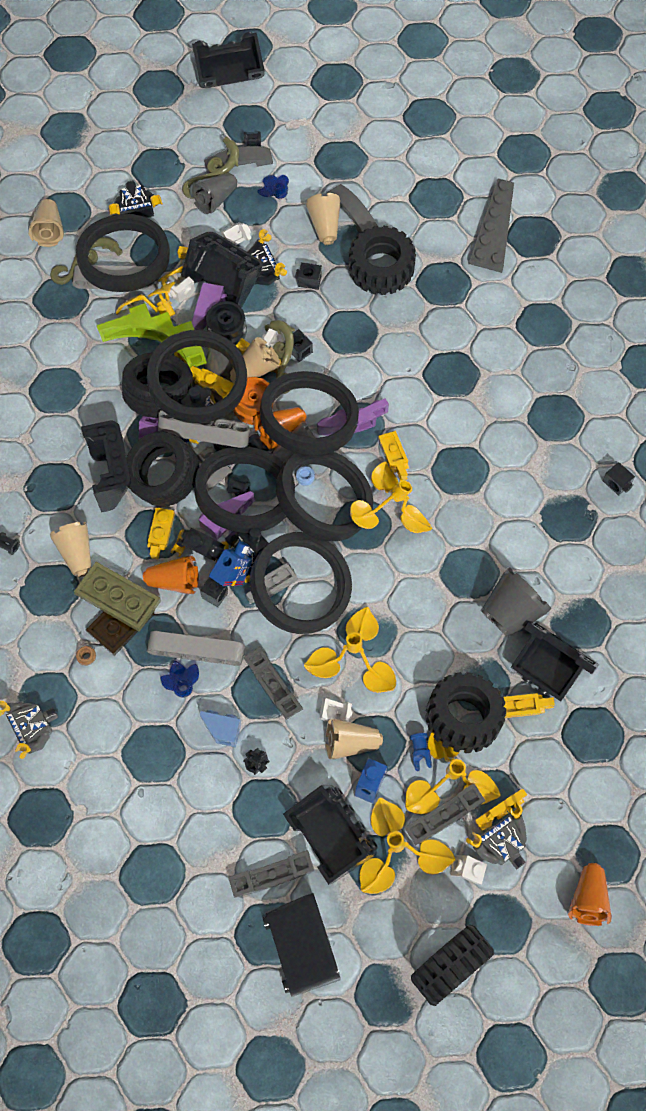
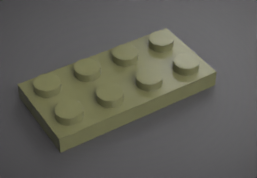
(117, 596)

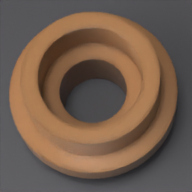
(86, 650)

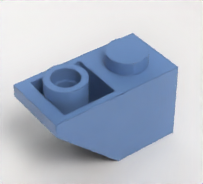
(222, 728)

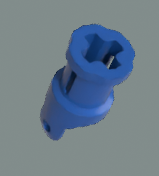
(420, 750)

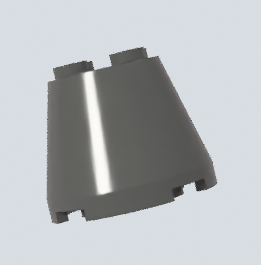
(514, 604)

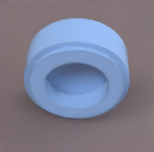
(305, 475)

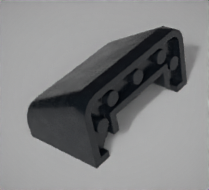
(222, 264)
(107, 444)
(302, 945)

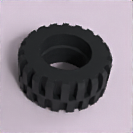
(384, 241)
(471, 690)
(452, 965)

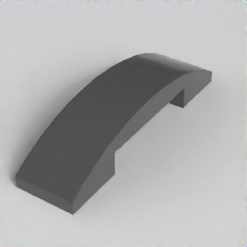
(247, 155)
(354, 208)
(272, 683)
(445, 815)
(271, 875)

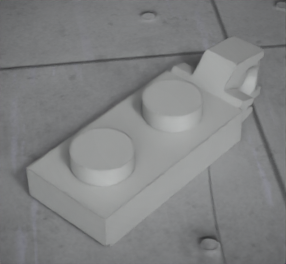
(277, 581)

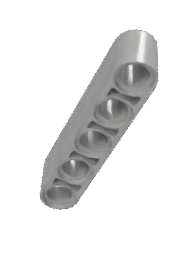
(81, 283)
(218, 431)
(195, 648)

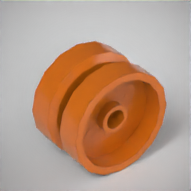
(250, 403)

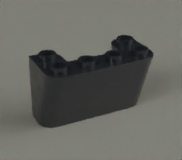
(228, 62)
(332, 832)

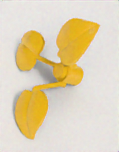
(165, 304)
(385, 480)
(360, 627)
(423, 799)
(389, 819)

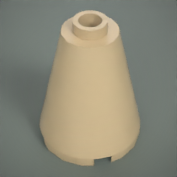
(325, 216)
(46, 224)
(258, 359)
(74, 547)
(350, 739)

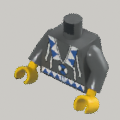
(29, 725)
(503, 840)

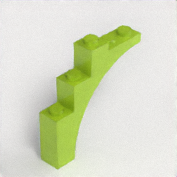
(158, 328)

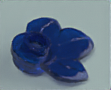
(274, 186)
(179, 677)

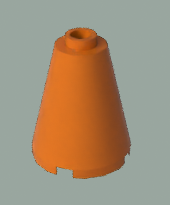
(287, 418)
(174, 575)
(591, 897)

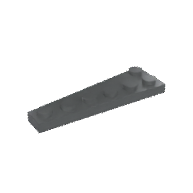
(492, 237)

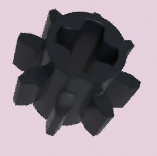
(256, 761)

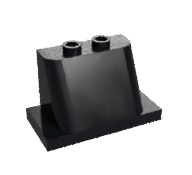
(551, 662)

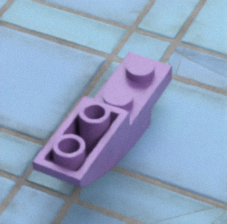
(366, 418)

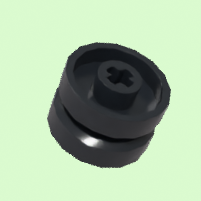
(227, 320)

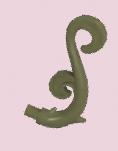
(214, 163)
(104, 242)
(285, 355)

